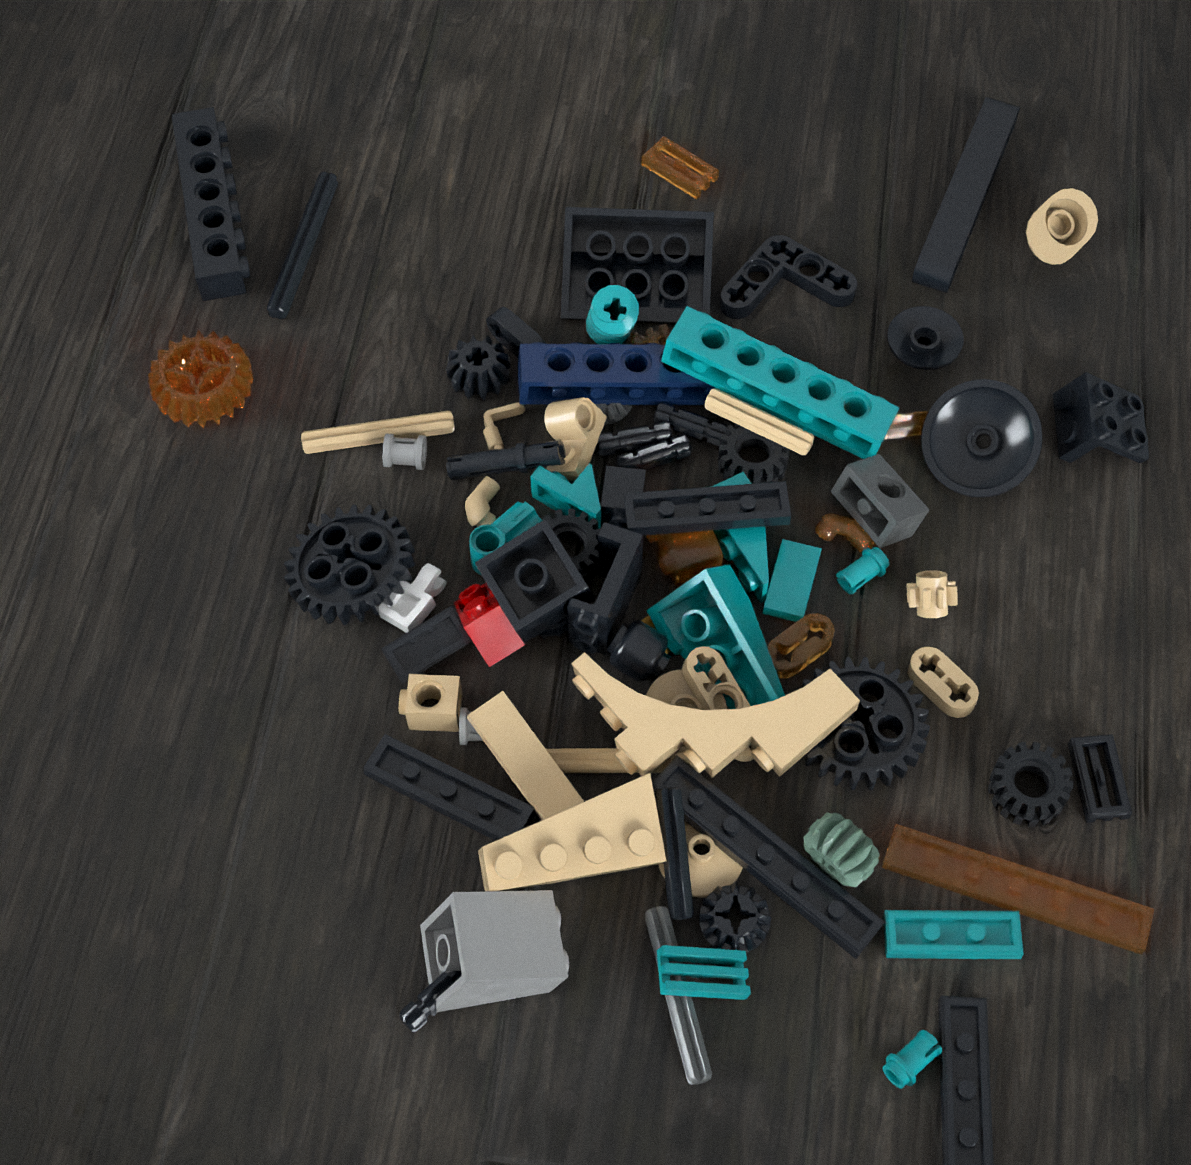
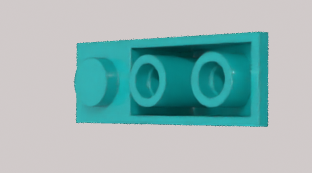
(746, 549)

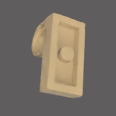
(579, 426)

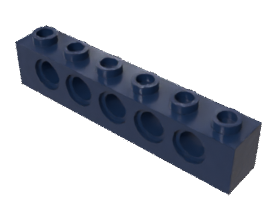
(615, 377)

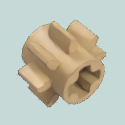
(932, 594)

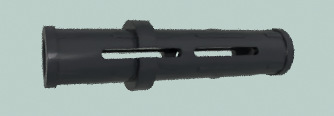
(521, 458)

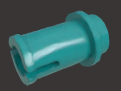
(870, 564)
(910, 1060)

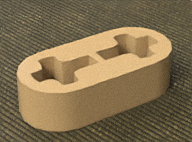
(942, 682)

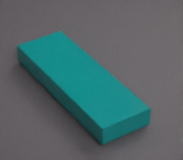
(952, 934)

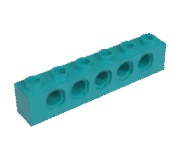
(759, 385)

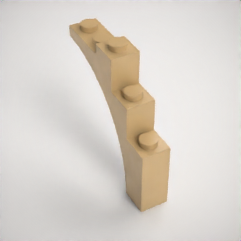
(713, 738)

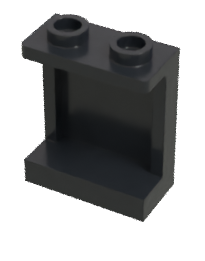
(620, 562)

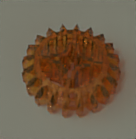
(200, 379)

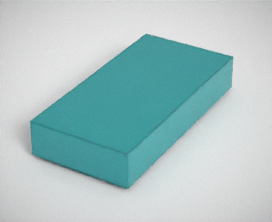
(792, 580)

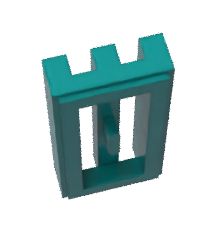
(737, 972)

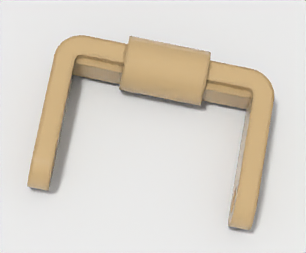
(491, 431)

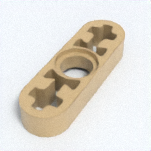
(700, 681)

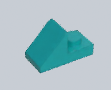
(558, 493)

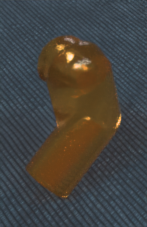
(844, 526)

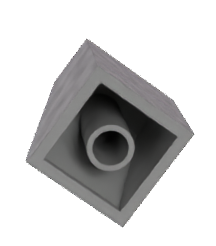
(501, 944)

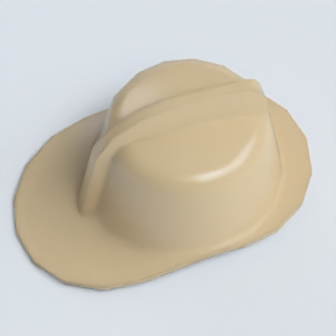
(1062, 226)

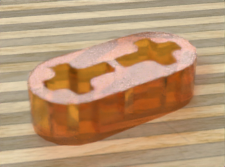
(804, 652)

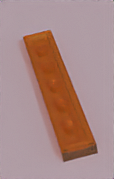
(1019, 889)

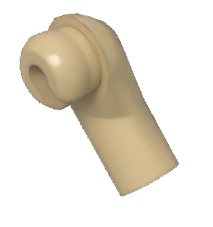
(477, 503)

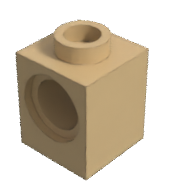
(440, 717)

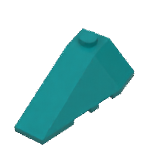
(719, 615)

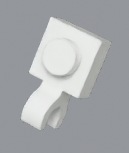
(417, 601)

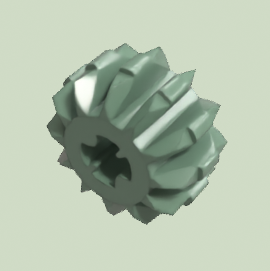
(841, 849)

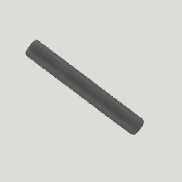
(680, 1007)

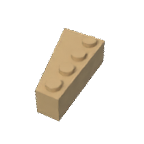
(587, 840)

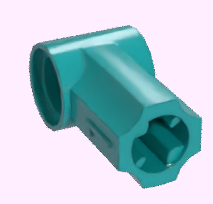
(502, 530)

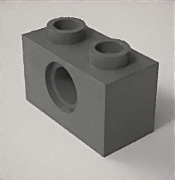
(879, 500)

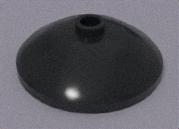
(975, 411)

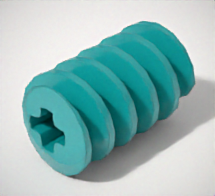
(615, 301)

